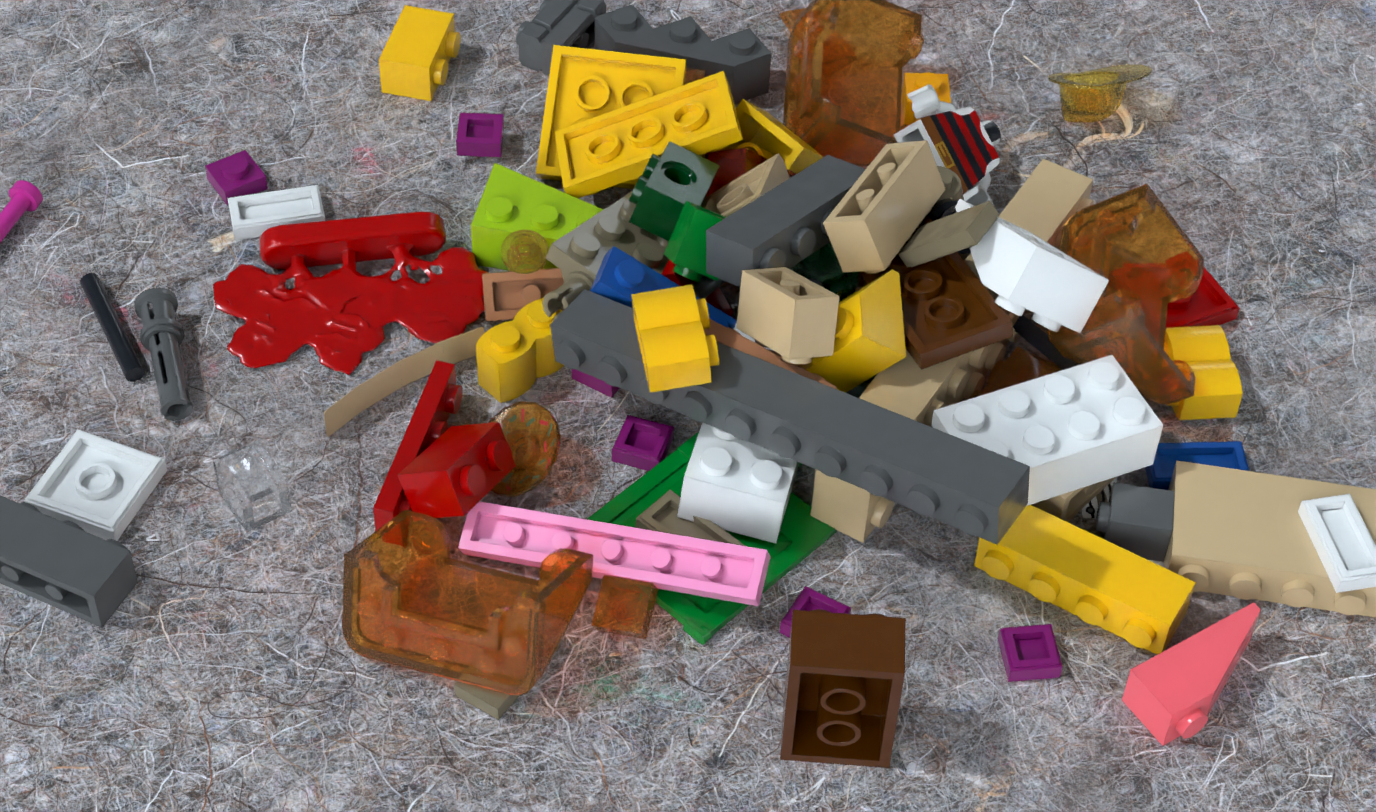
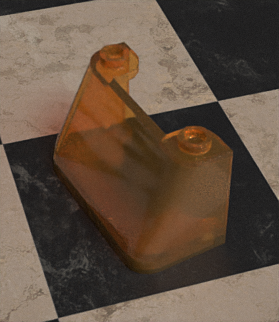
(848, 75)
(1147, 266)
(455, 617)

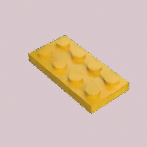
(621, 142)

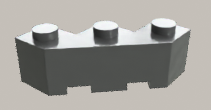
(738, 55)

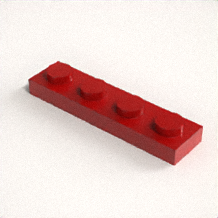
(427, 424)

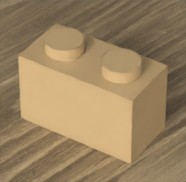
(787, 314)

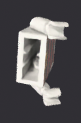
(956, 141)

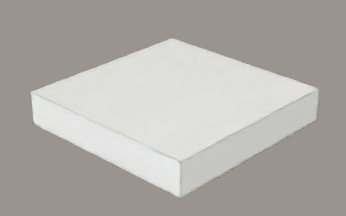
(97, 484)

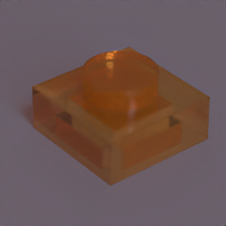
(624, 607)

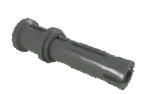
(162, 337)

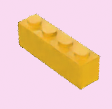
(1089, 578)

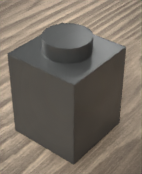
(1138, 519)

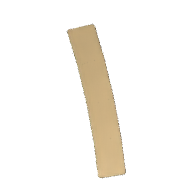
(399, 375)

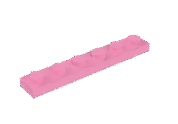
(619, 551)

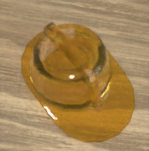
(1096, 92)

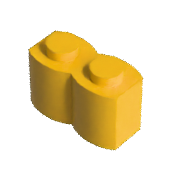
(673, 338)
(516, 353)
(1216, 376)

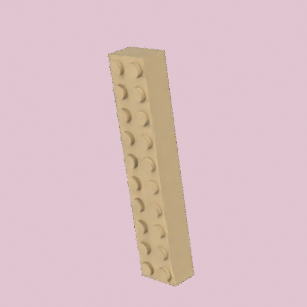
(1039, 207)

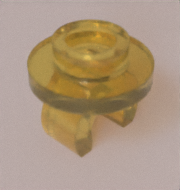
(524, 252)

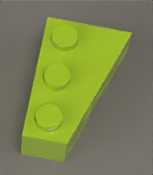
(521, 203)

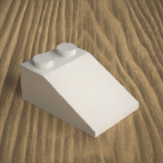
(1035, 276)

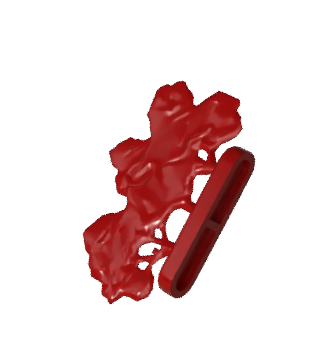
(344, 309)

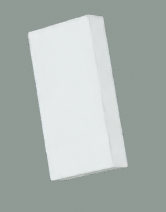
(261, 211)
(1341, 541)

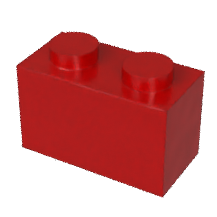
(457, 470)

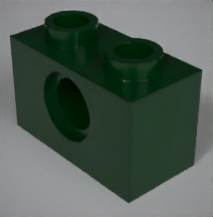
(667, 186)

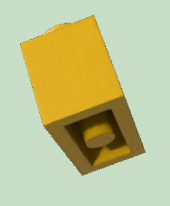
(418, 53)

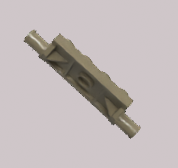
(584, 248)

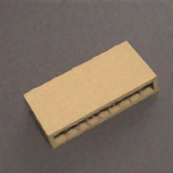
(1246, 539)

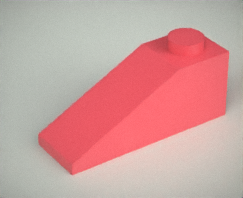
(1183, 683)

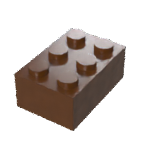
(842, 688)

